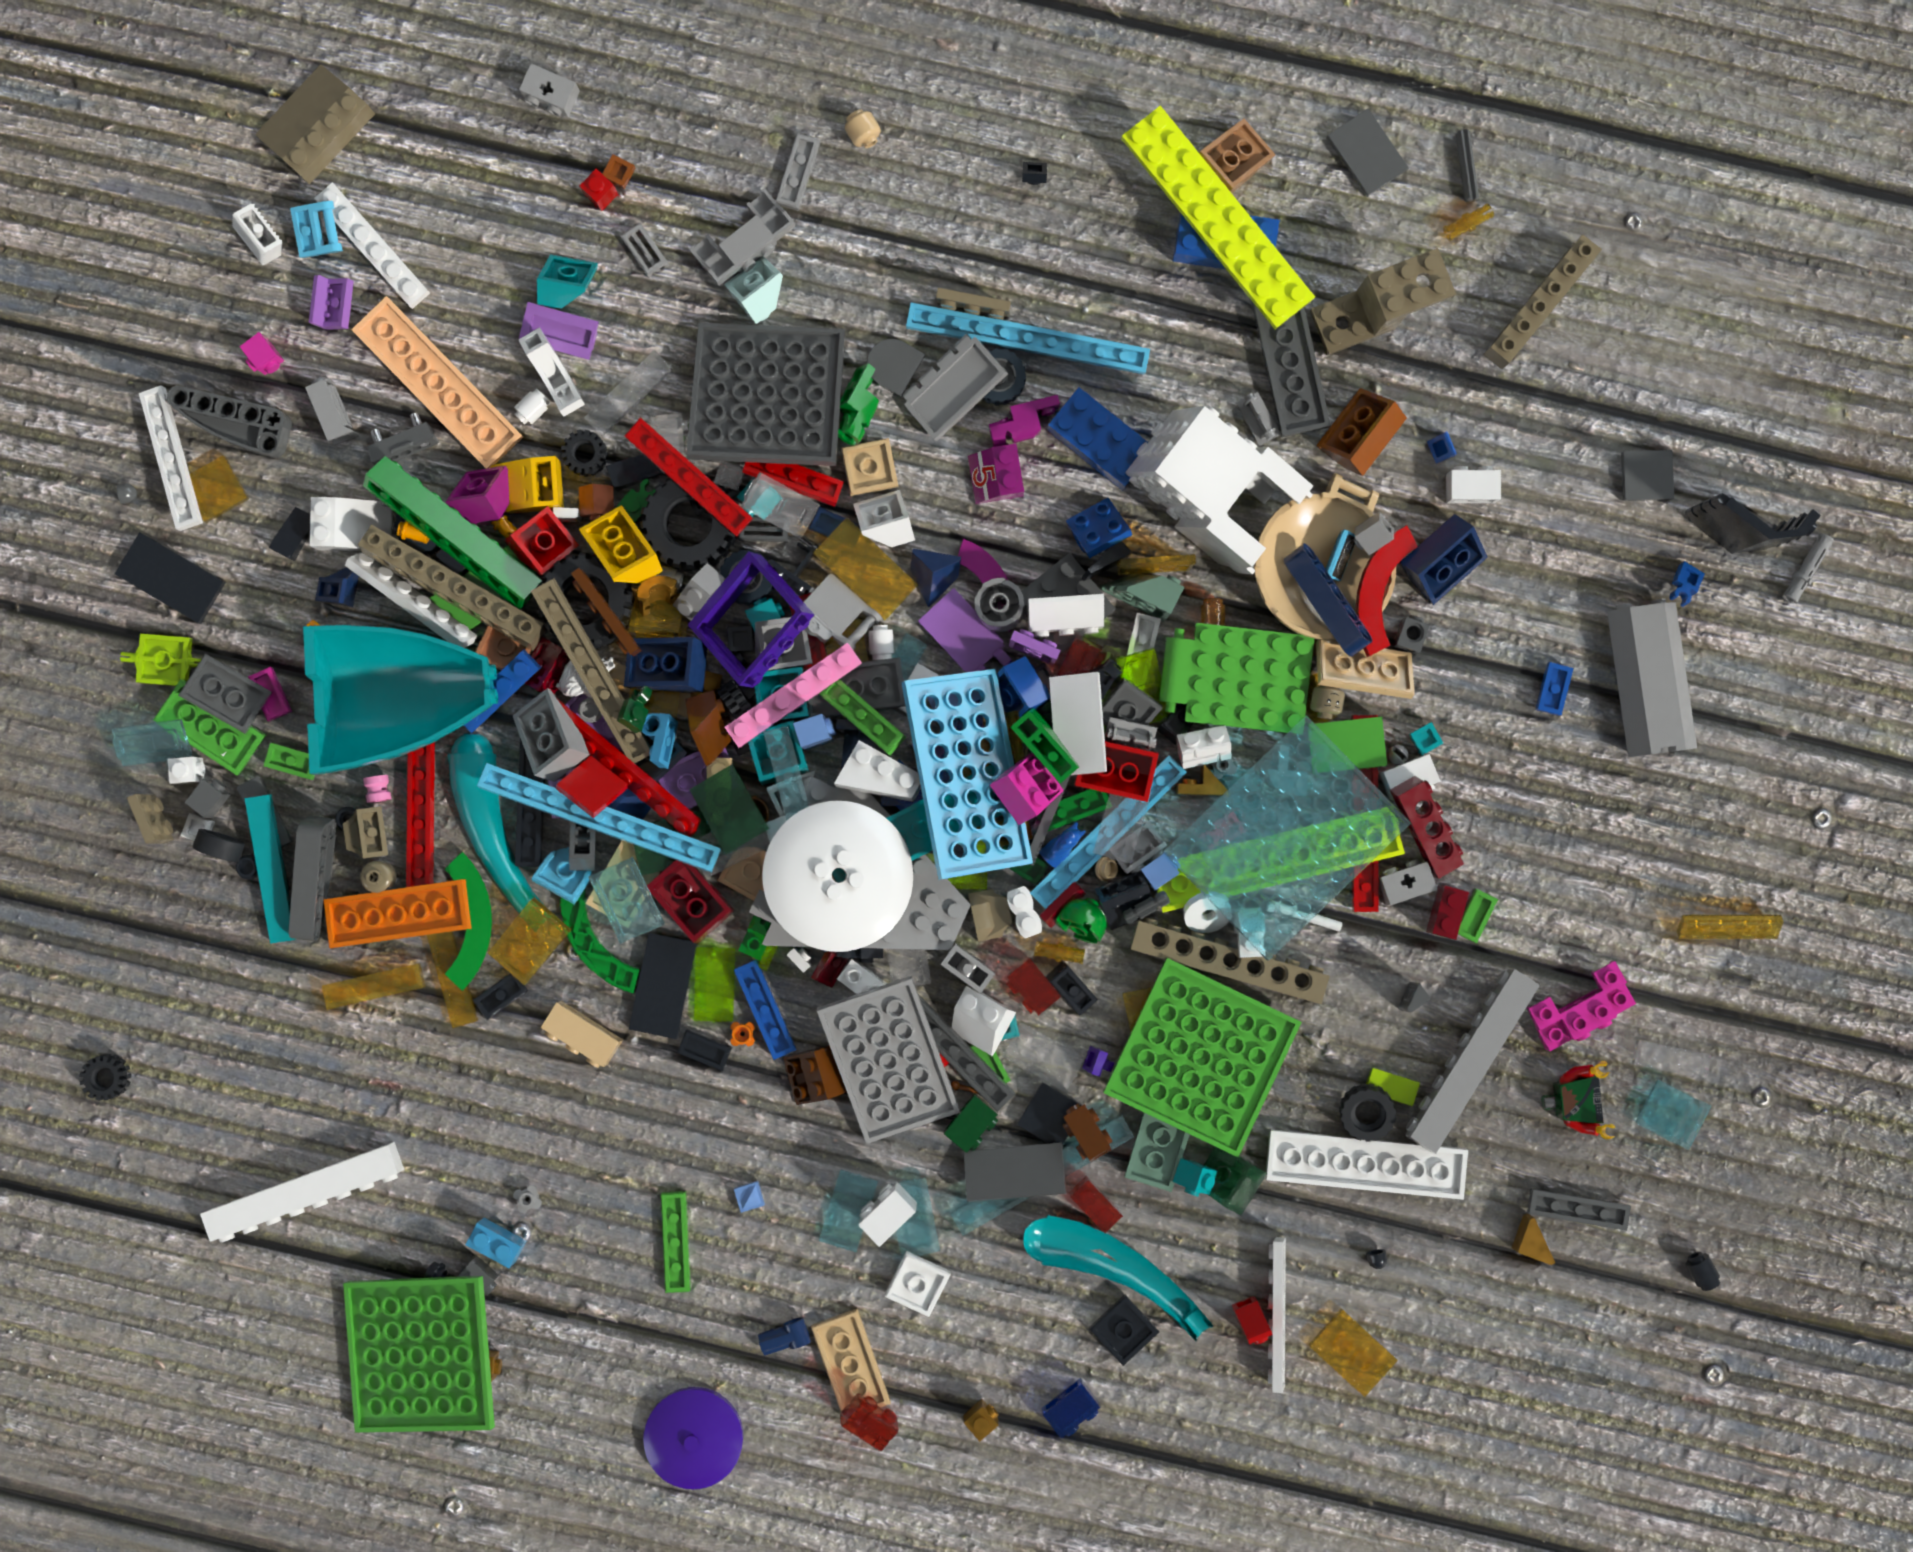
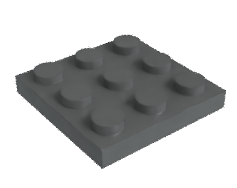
(1064, 580)

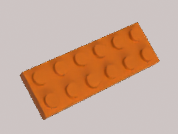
(397, 913)

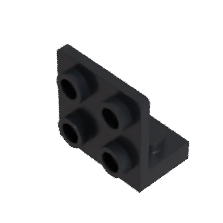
(1121, 896)

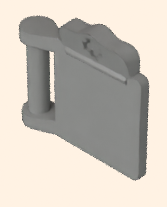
(835, 610)

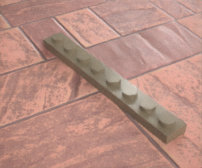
(589, 666)

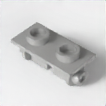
(1258, 418)
(1130, 733)

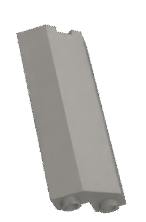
(1651, 678)

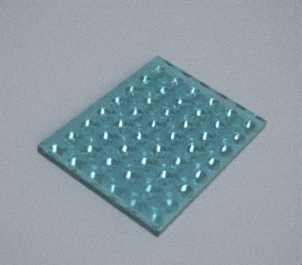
(1286, 838)

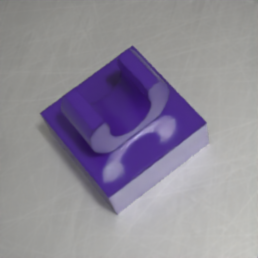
(1097, 1061)

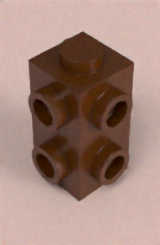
(1082, 1125)

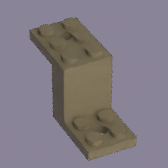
(1383, 301)

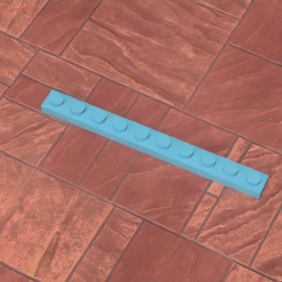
(1028, 338)
(607, 821)

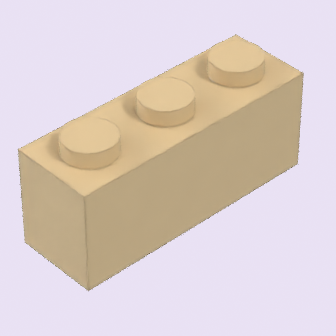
(581, 1034)

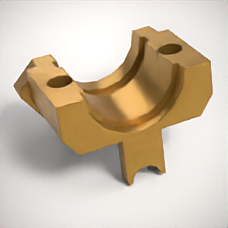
(656, 589)

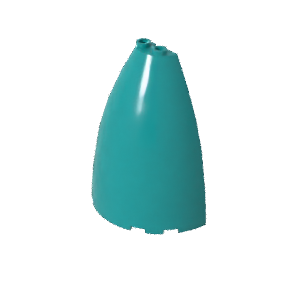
(387, 693)

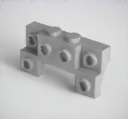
(747, 243)

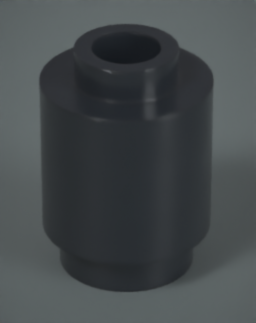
(1703, 1271)

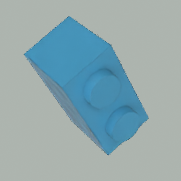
(496, 1242)

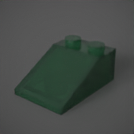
(729, 809)

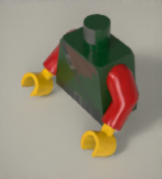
(1579, 1100)

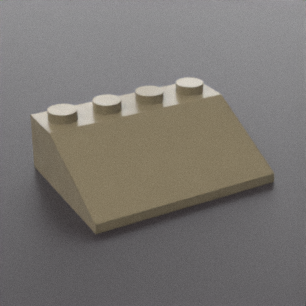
(315, 123)

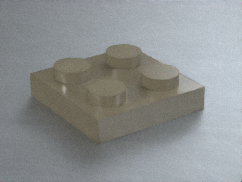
(150, 819)

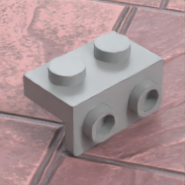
(1148, 845)

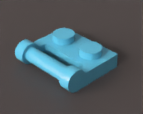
(309, 232)

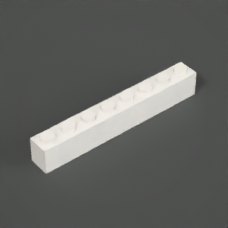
(301, 1192)

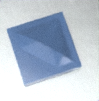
(749, 1196)

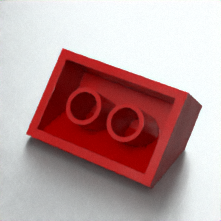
(1128, 772)

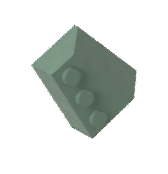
(1148, 593)

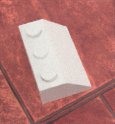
(1065, 614)

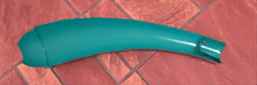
(483, 819)
(1069, 1246)

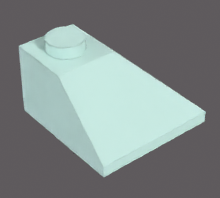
(757, 289)

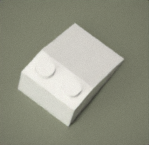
(342, 522)

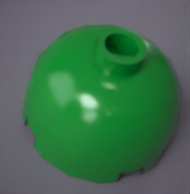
(1084, 919)

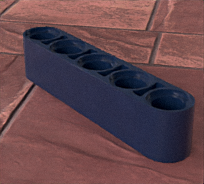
(1328, 600)

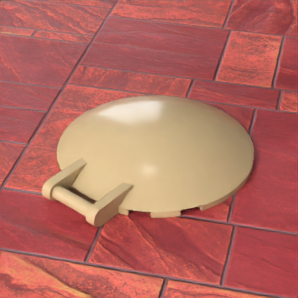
(1318, 525)

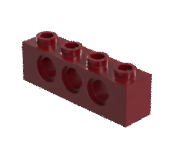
(1406, 798)

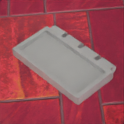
(955, 387)

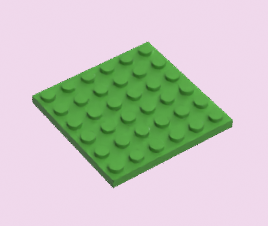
(1202, 1057)
(419, 1354)

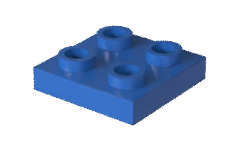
(1098, 527)

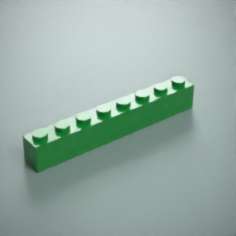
(451, 532)

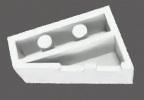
(878, 774)

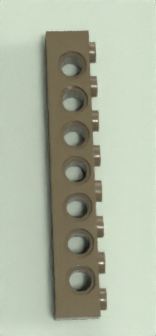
(452, 587)
(1312, 990)

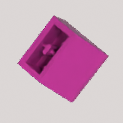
(1026, 788)

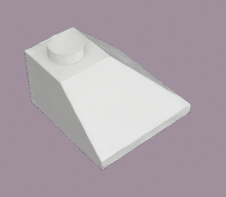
(885, 519)

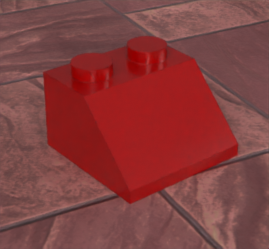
(541, 541)

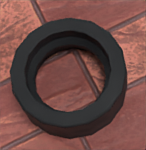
(218, 845)

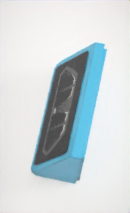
(1340, 554)

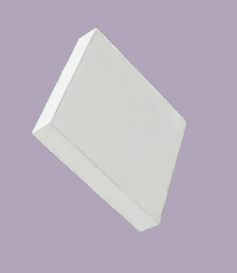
(917, 1283)

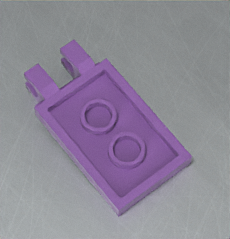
(962, 634)

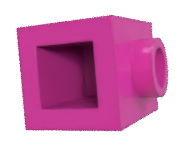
(261, 354)

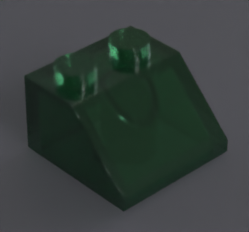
(1235, 1180)

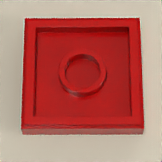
(592, 786)

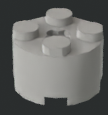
(987, 598)

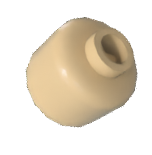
(862, 128)

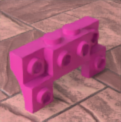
(1585, 1013)

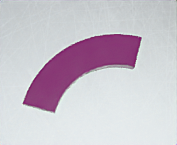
(980, 564)

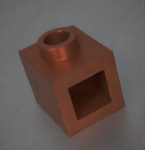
(595, 500)

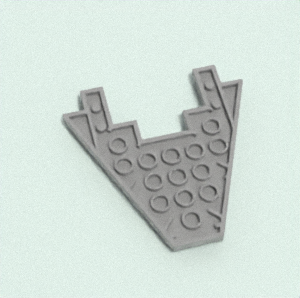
(934, 905)

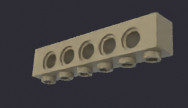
(1542, 301)

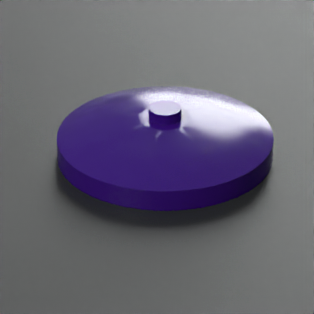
(693, 1438)

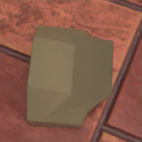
(366, 833)
(989, 913)

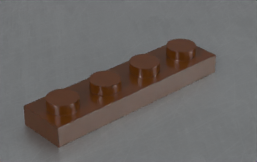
(598, 604)

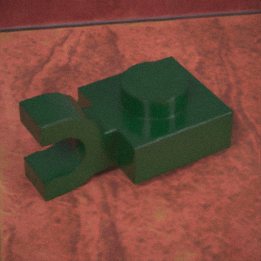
(632, 711)

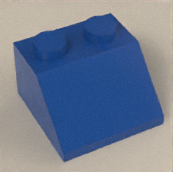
(1021, 687)

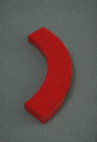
(1373, 584)

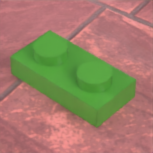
(288, 760)

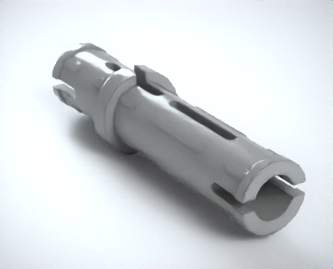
(1804, 575)

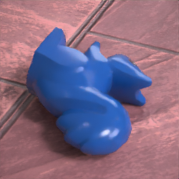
(1060, 847)

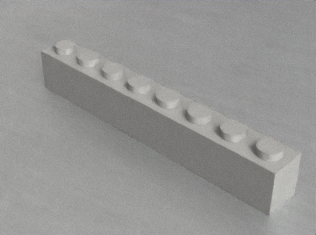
(1471, 1060)

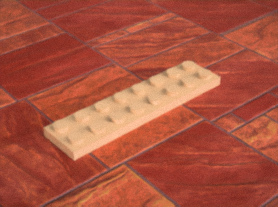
(437, 383)

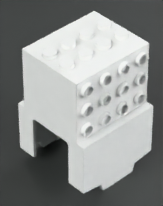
(1198, 473)

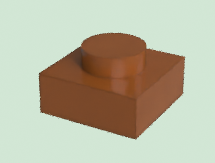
(619, 171)

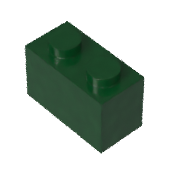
(971, 1123)

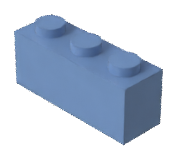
(814, 731)

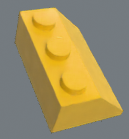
(621, 547)

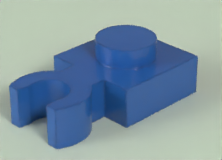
(1687, 581)

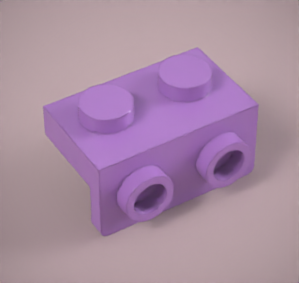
(331, 302)

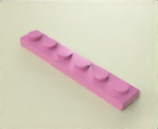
(793, 695)

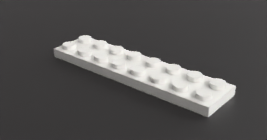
(1366, 1165)

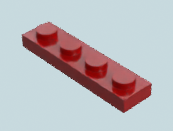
(799, 479)

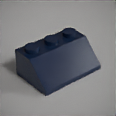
(1444, 558)

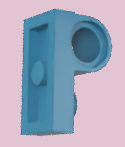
(662, 737)

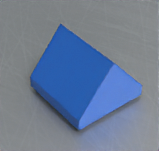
(1442, 447)

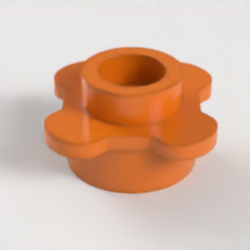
(747, 1039)

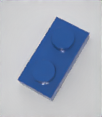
(1554, 689)

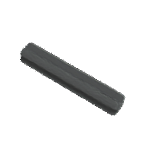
(1467, 165)

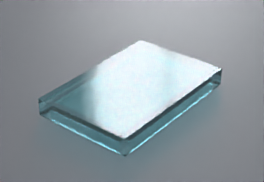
(626, 900)

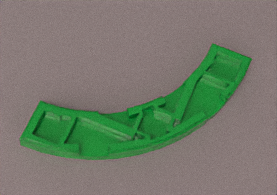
(478, 938)
(591, 950)

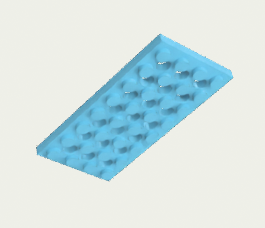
(930, 766)

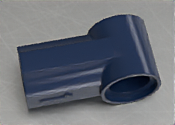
(790, 1335)

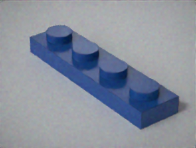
(507, 683)
(765, 1009)

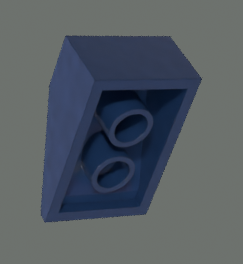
(667, 665)

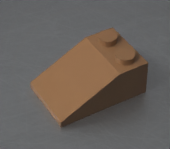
(1237, 155)

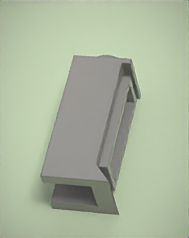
(330, 411)

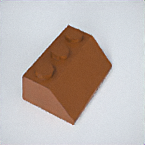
(1362, 431)

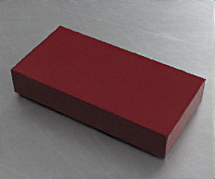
(1051, 913)

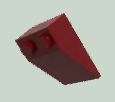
(690, 900)

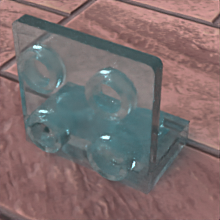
(1673, 1114)

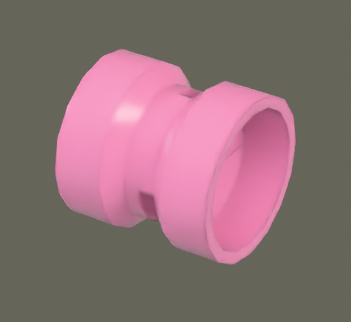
(377, 788)

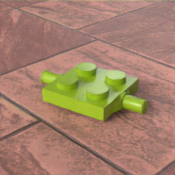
(162, 659)

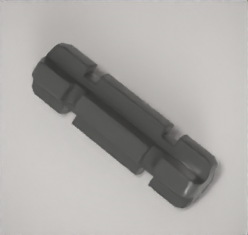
(1146, 907)

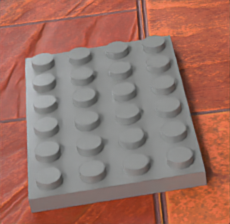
(888, 1059)

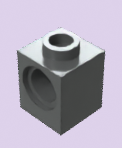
(1405, 644)

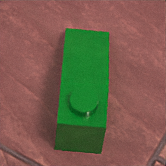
(1045, 745)

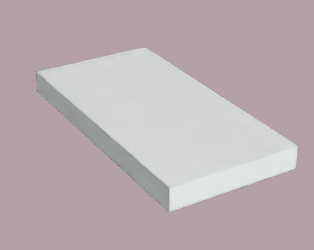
(1079, 719)

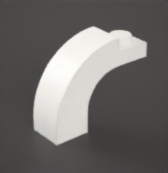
(552, 371)

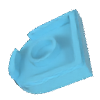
(557, 877)

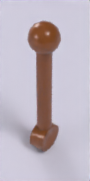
(956, 1085)

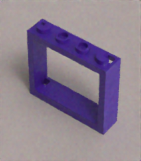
(726, 596)

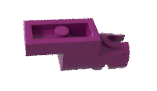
(1024, 421)

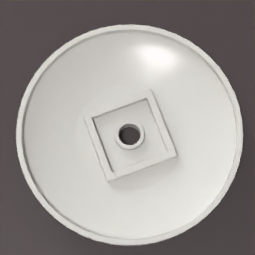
(801, 883)

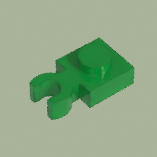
(635, 501)

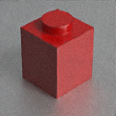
(598, 189)

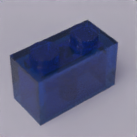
(1071, 1408)

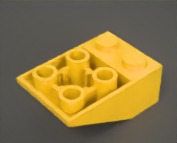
(534, 484)

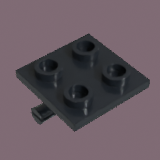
(785, 574)

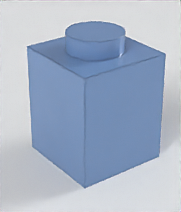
(1160, 871)

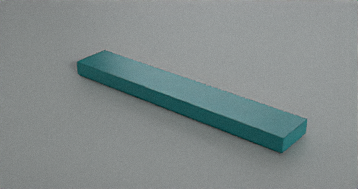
(269, 866)

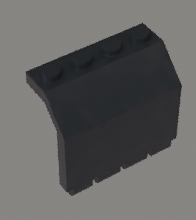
(1741, 530)

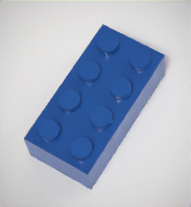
(1192, 249)
(1097, 437)

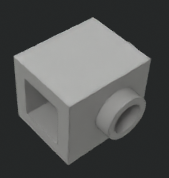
(1373, 533)

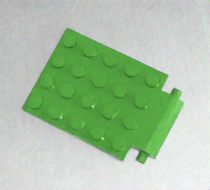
(1238, 676)

